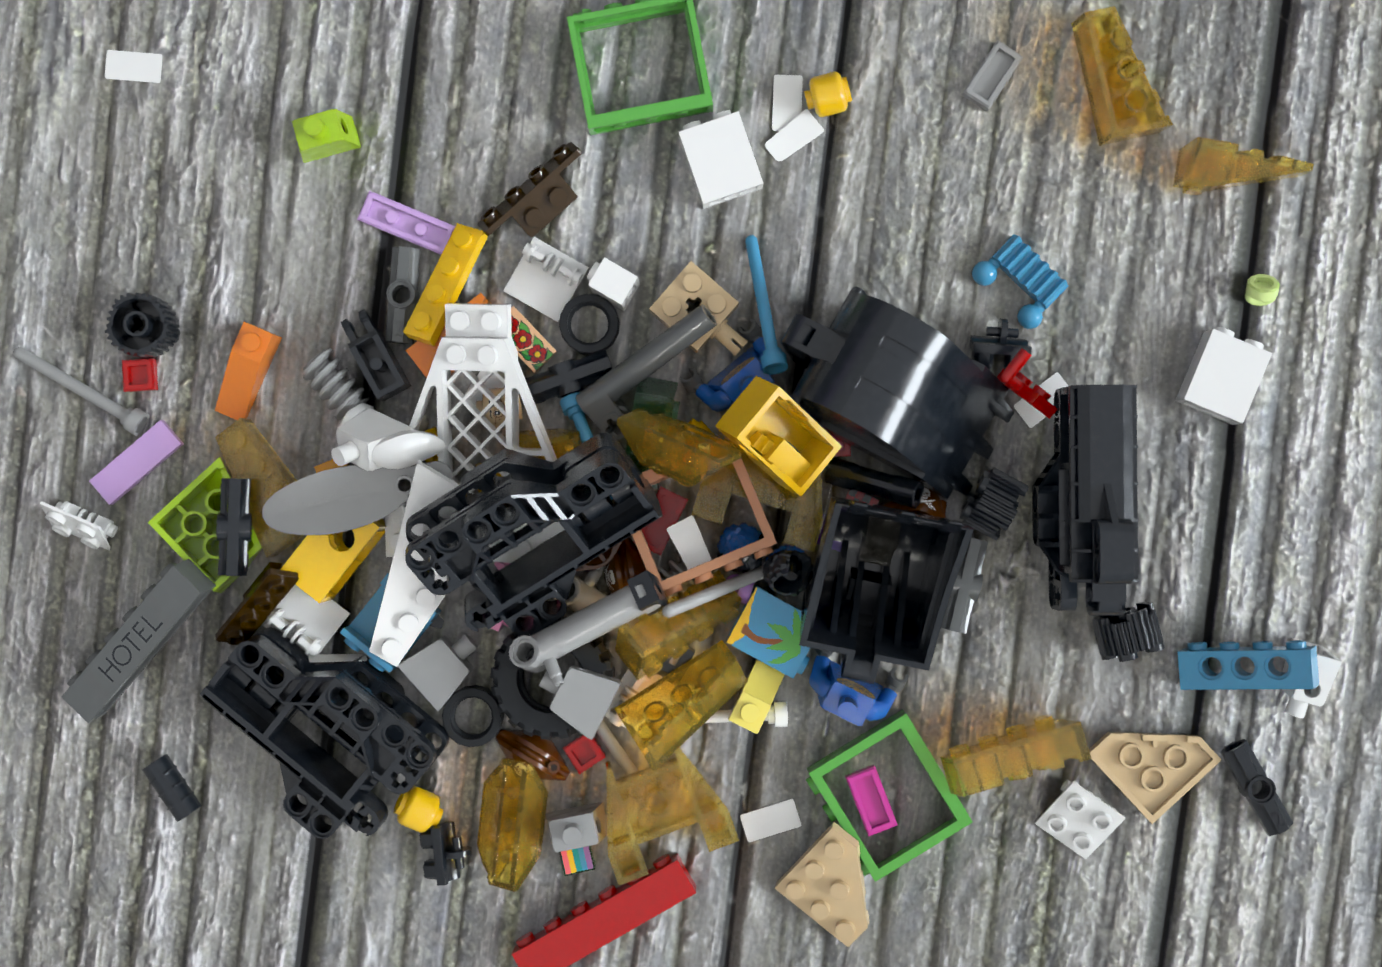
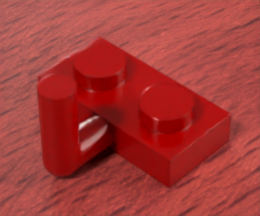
(1021, 385)

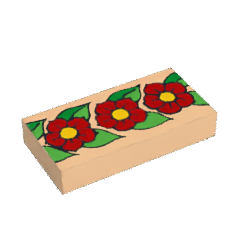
(530, 344)

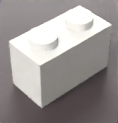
(613, 283)

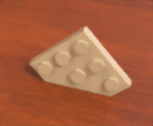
(1153, 767)
(830, 885)

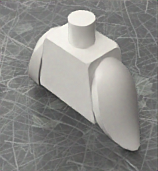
(380, 441)

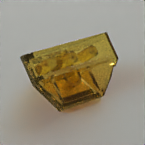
(676, 447)
(511, 823)

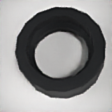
(583, 301)
(451, 726)

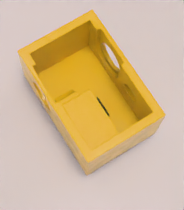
(778, 435)
(327, 563)

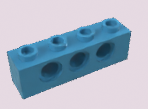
(1197, 675)

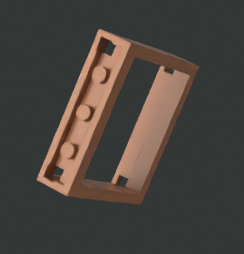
(728, 561)

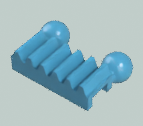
(1028, 273)

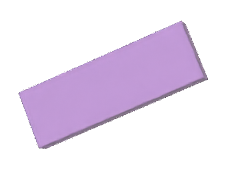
(405, 222)
(136, 462)

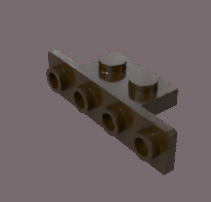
(538, 198)
(257, 604)

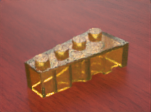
(1115, 80)
(253, 458)
(660, 638)
(681, 702)
(1014, 754)

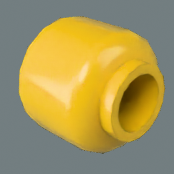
(828, 94)
(418, 809)

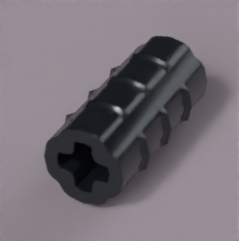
(171, 787)

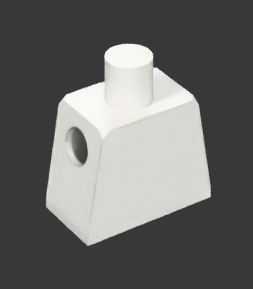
(1300, 698)

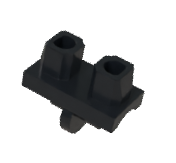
(985, 347)
(447, 852)

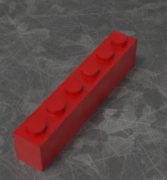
(607, 917)

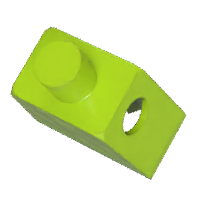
(323, 134)

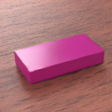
(871, 800)

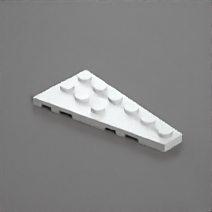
(406, 601)

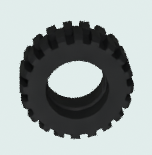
(519, 704)

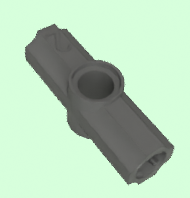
(404, 274)
(966, 588)

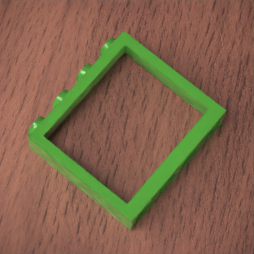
(617, 14)
(835, 812)

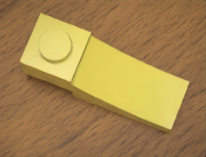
(756, 697)

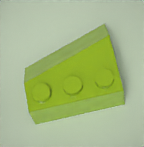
(191, 524)

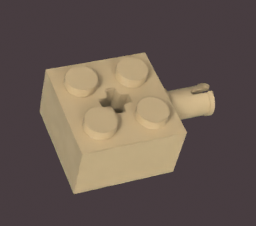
(695, 286)

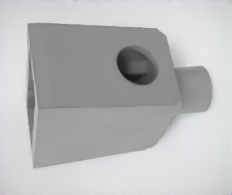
(440, 668)
(582, 698)
(576, 827)

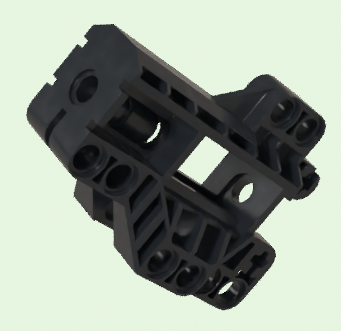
(537, 495)
(1089, 498)
(330, 789)

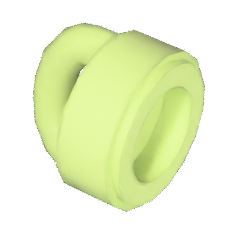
(1261, 289)

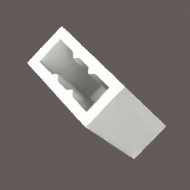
(720, 158)
(1224, 375)

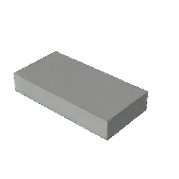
(992, 75)

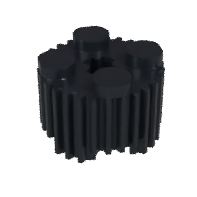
(159, 328)
(994, 502)
(1128, 633)

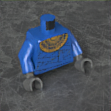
(732, 381)
(850, 698)

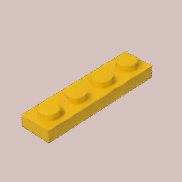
(445, 283)

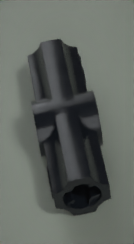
(568, 377)
(234, 527)
(1266, 802)

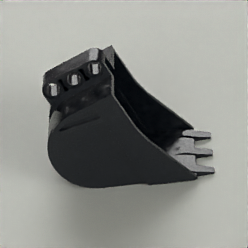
(896, 390)
(876, 609)

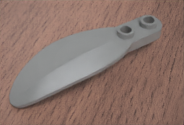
(339, 499)

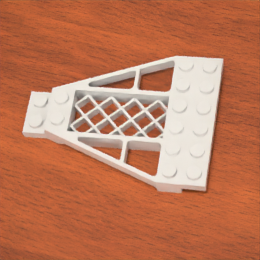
(478, 340)

